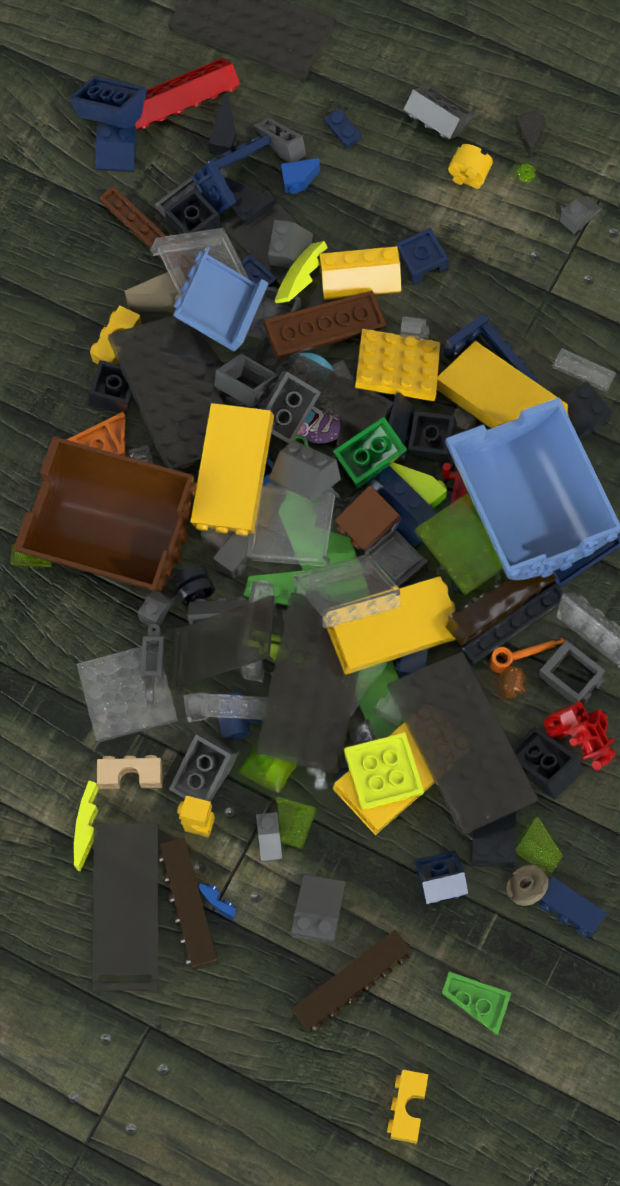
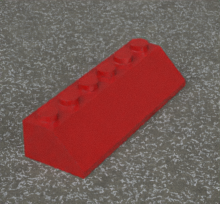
(187, 91)

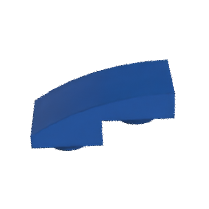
(213, 896)

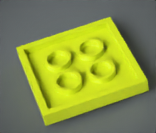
(383, 771)

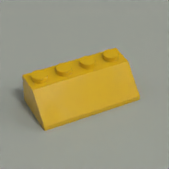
(360, 272)

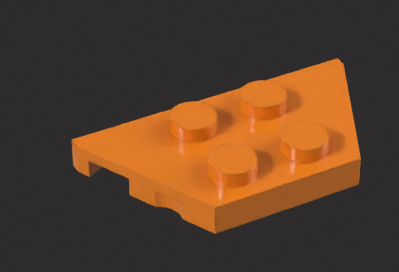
(105, 436)

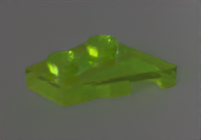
(294, 821)
(539, 848)

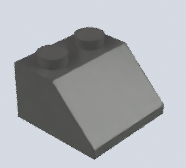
(287, 243)

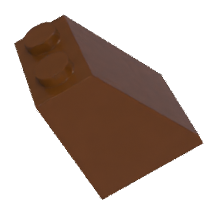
(367, 519)

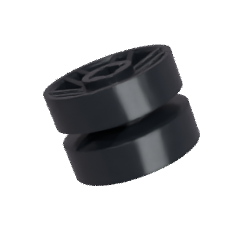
(192, 584)

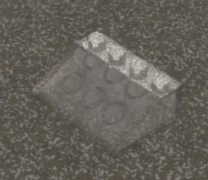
(591, 625)

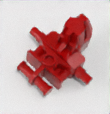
(586, 731)

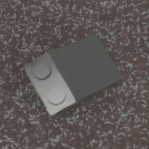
(204, 768)
(318, 909)

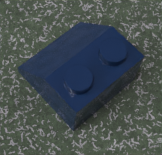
(116, 148)
(441, 877)

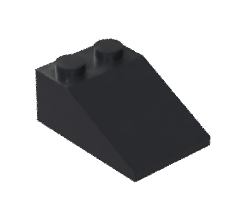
(586, 410)
(547, 762)
(495, 843)

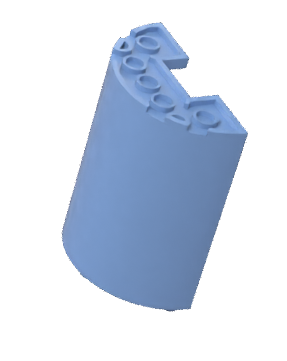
(535, 491)

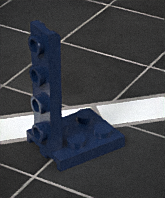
(212, 182)
(502, 348)

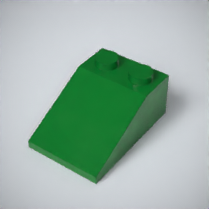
(370, 452)

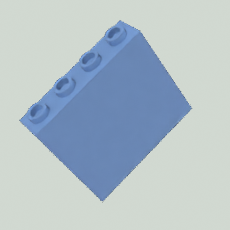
(219, 301)

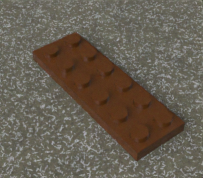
(324, 324)

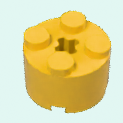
(470, 166)

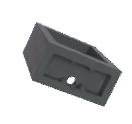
(241, 365)
(558, 657)

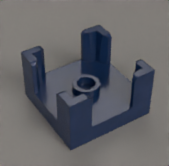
(422, 254)

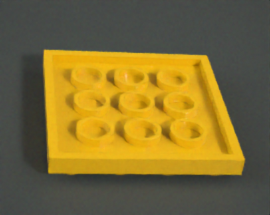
(398, 365)

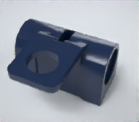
(236, 728)

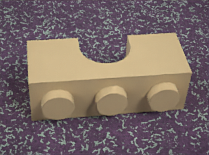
(111, 771)

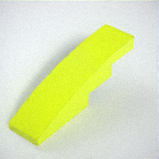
(298, 274)
(84, 831)

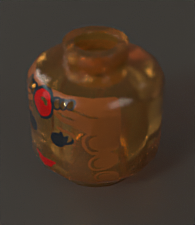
(512, 682)

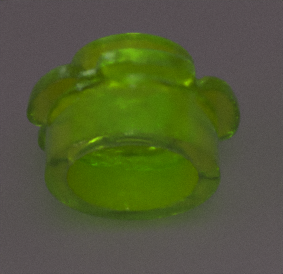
(526, 177)

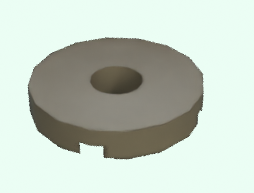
(534, 892)

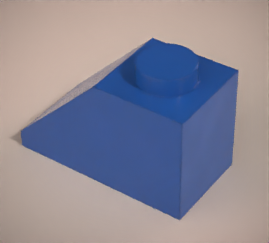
(299, 174)

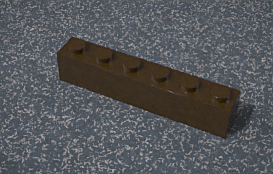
(494, 606)
(188, 903)
(351, 981)

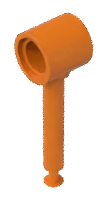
(510, 656)

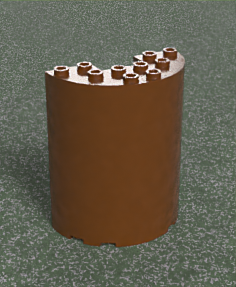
(108, 515)

